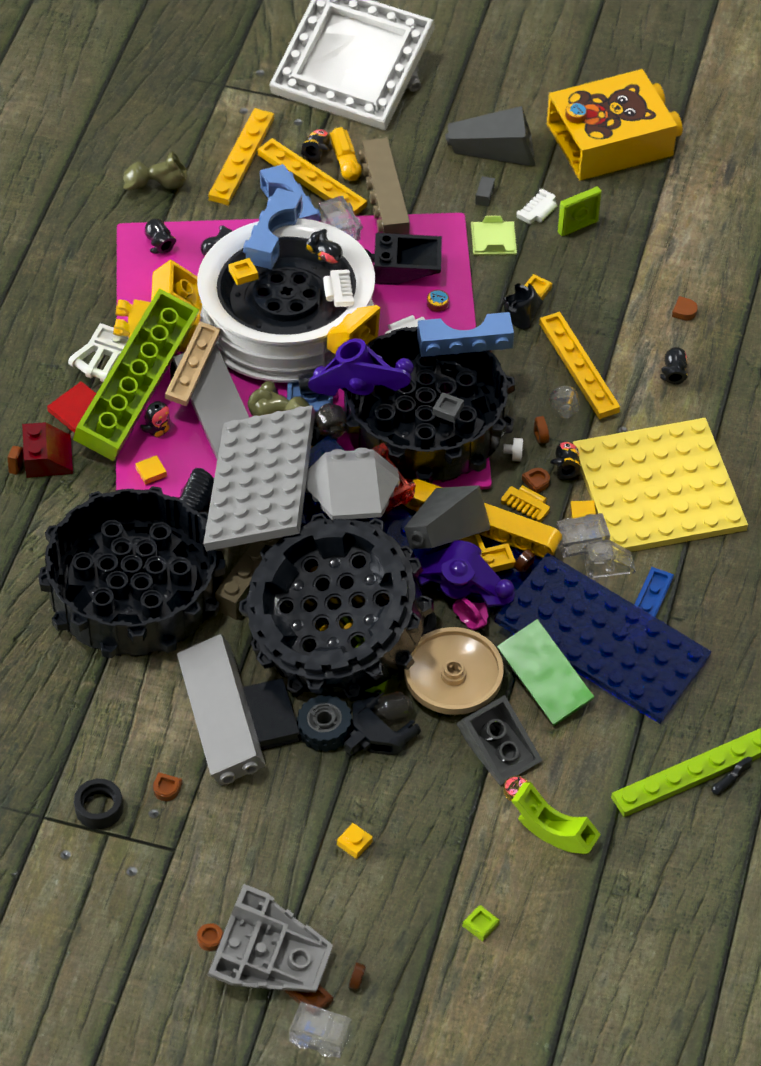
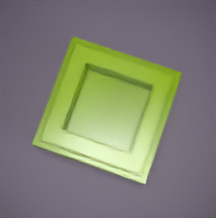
(481, 923)

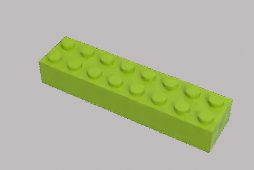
(135, 375)

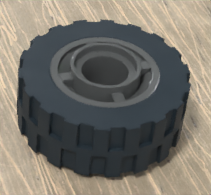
(325, 710)

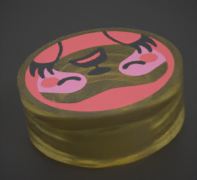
(512, 786)

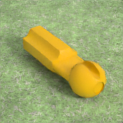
(345, 154)

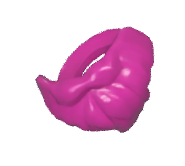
(471, 614)

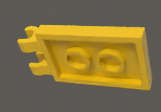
(134, 314)

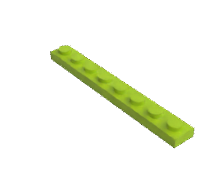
(687, 774)

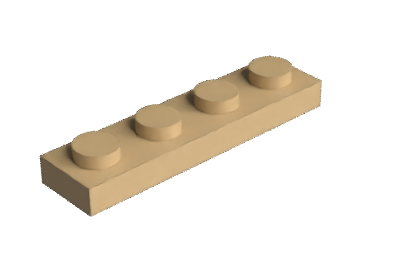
(192, 363)

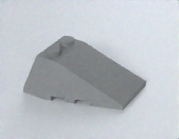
(352, 483)
(268, 947)

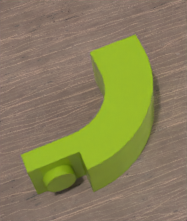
(550, 825)

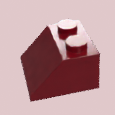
(46, 450)

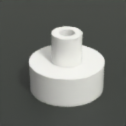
(515, 449)

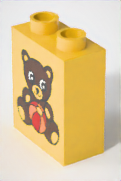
(622, 124)

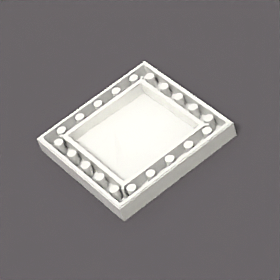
(352, 59)

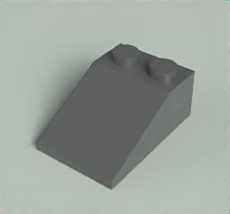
(499, 740)

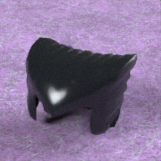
(522, 305)
(198, 490)

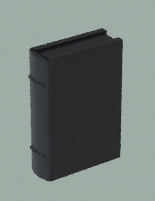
(272, 714)

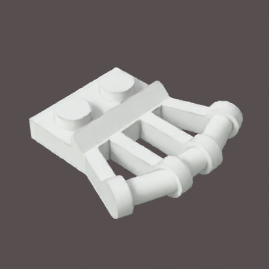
(103, 343)

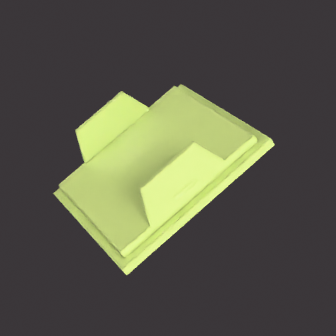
(493, 237)

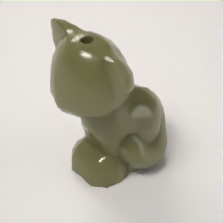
(169, 174)
(267, 400)

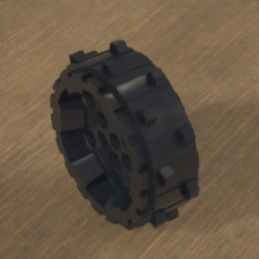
(403, 419)
(113, 550)
(387, 631)

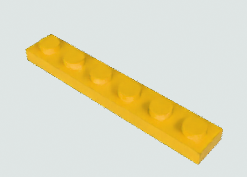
(241, 157)
(309, 175)
(579, 365)

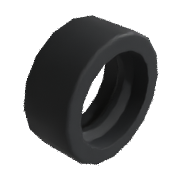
(101, 820)

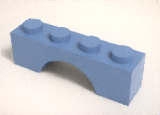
(281, 178)
(281, 210)
(440, 339)

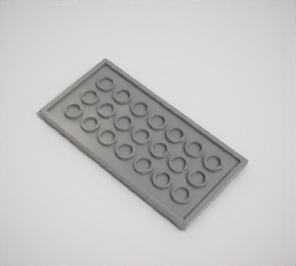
(260, 478)

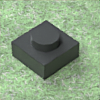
(448, 407)

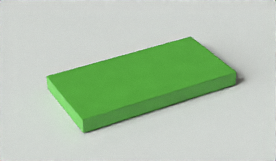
(545, 672)

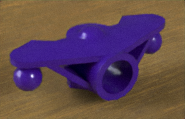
(358, 371)
(464, 571)

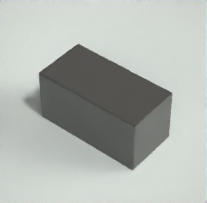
(485, 191)

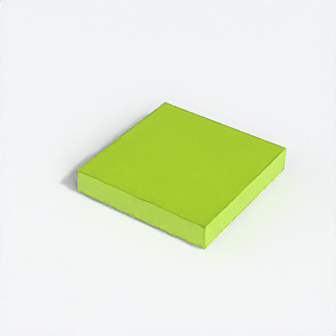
(579, 211)

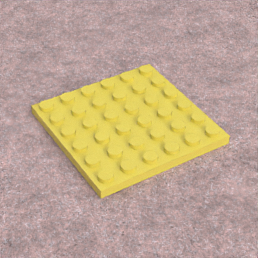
(660, 485)

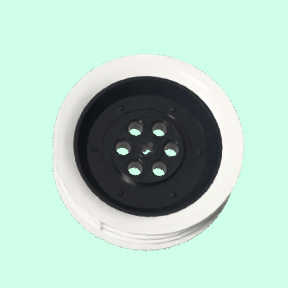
(281, 320)

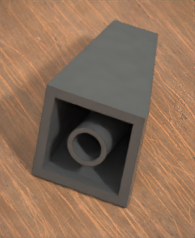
(494, 136)
(447, 517)

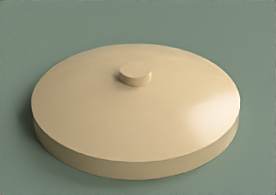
(454, 671)

